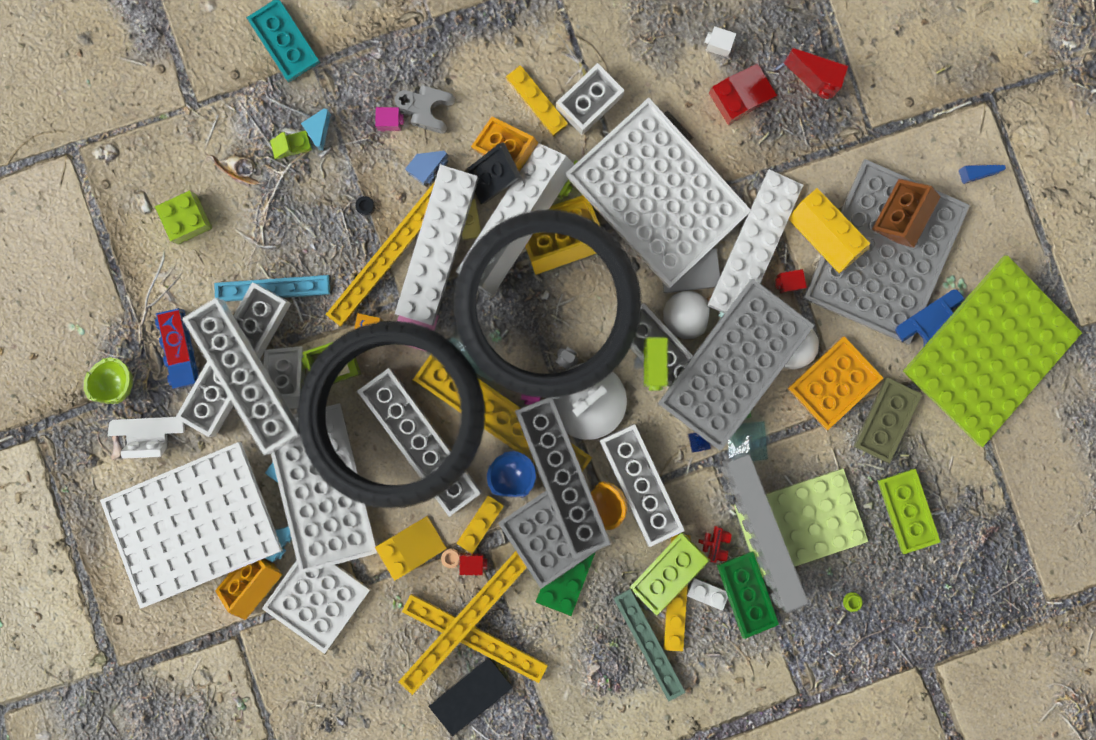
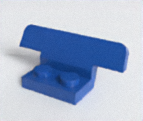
(930, 318)

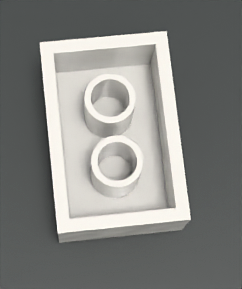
(589, 99)

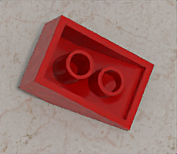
(817, 73)
(742, 93)

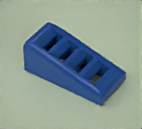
(975, 172)

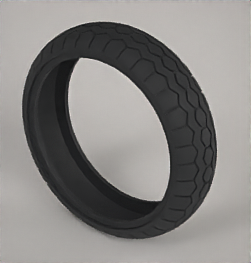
(617, 343)
(313, 414)

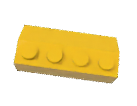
(829, 231)

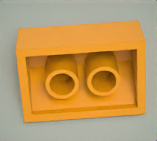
(247, 587)

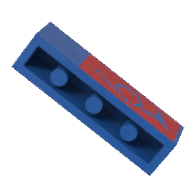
(177, 348)

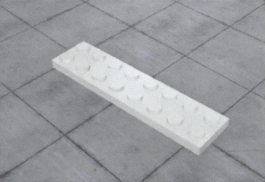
(757, 238)

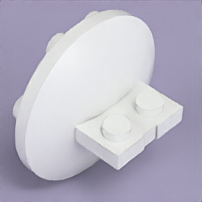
(594, 410)

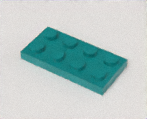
(283, 40)

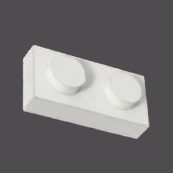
(707, 593)

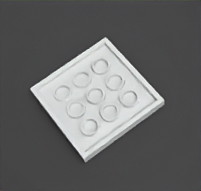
(316, 603)

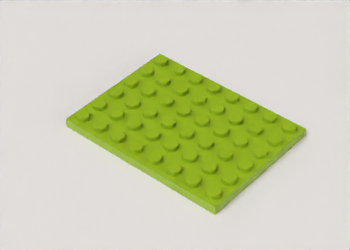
(992, 351)

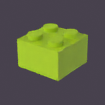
(183, 217)

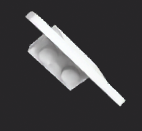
(146, 435)

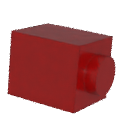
(790, 281)
(472, 564)

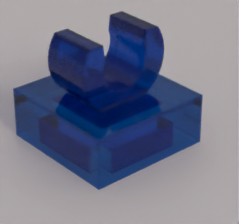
(697, 443)

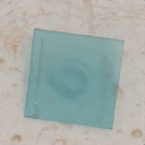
(749, 439)

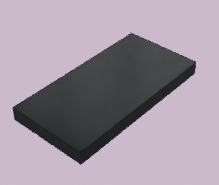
(470, 696)

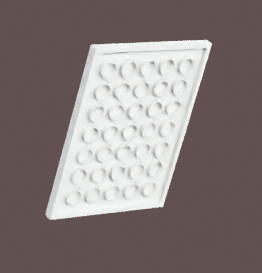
(658, 192)

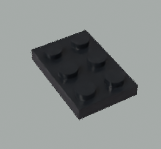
(495, 172)

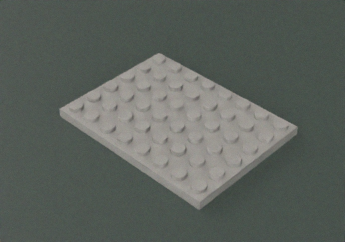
(889, 278)

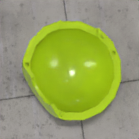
(108, 381)

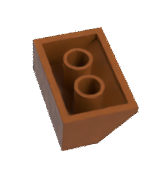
(907, 212)

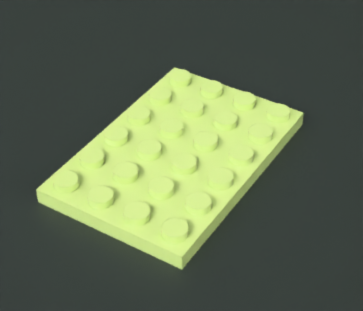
(814, 518)

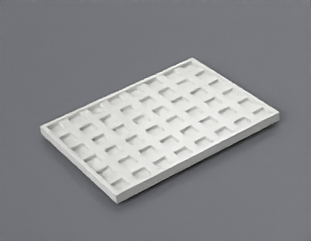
(191, 525)

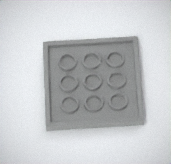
(540, 540)

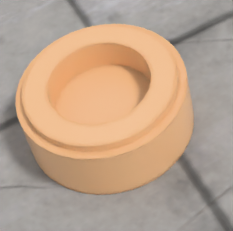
(450, 558)

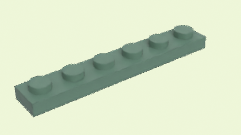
(649, 645)

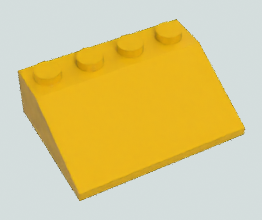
(554, 249)

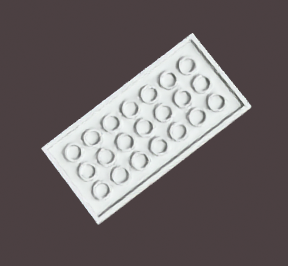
(321, 521)

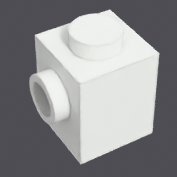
(720, 41)

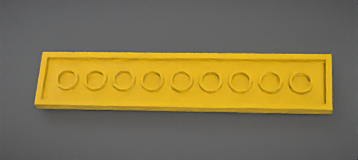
(499, 411)

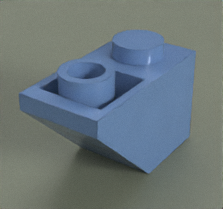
(426, 165)

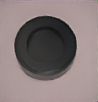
(365, 206)

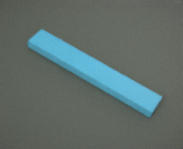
(282, 287)

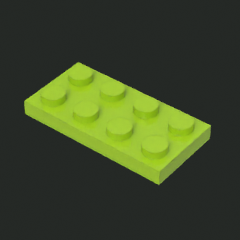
(908, 511)
(669, 573)

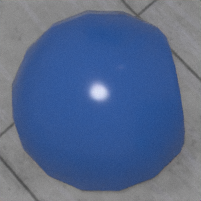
(511, 475)

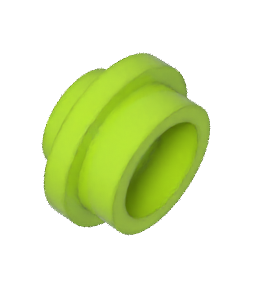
(852, 602)

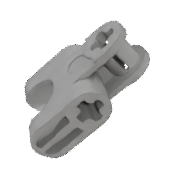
(421, 107)

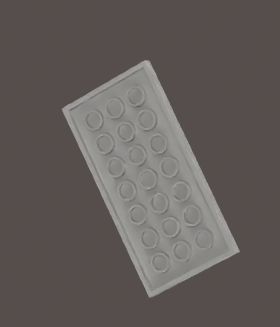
(736, 364)

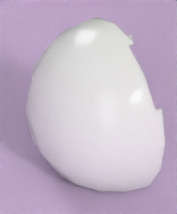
(686, 314)
(805, 353)

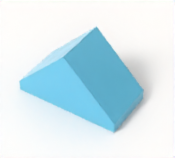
(317, 127)

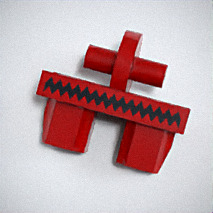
(719, 535)

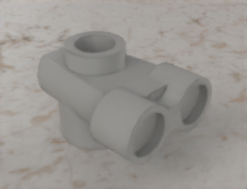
(566, 358)

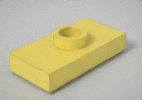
(472, 225)

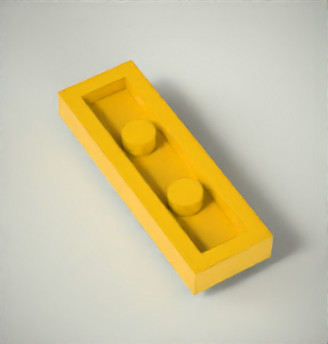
(480, 524)

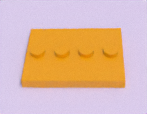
(835, 383)

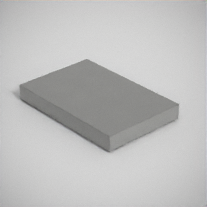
(701, 276)

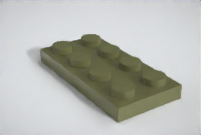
(887, 420)

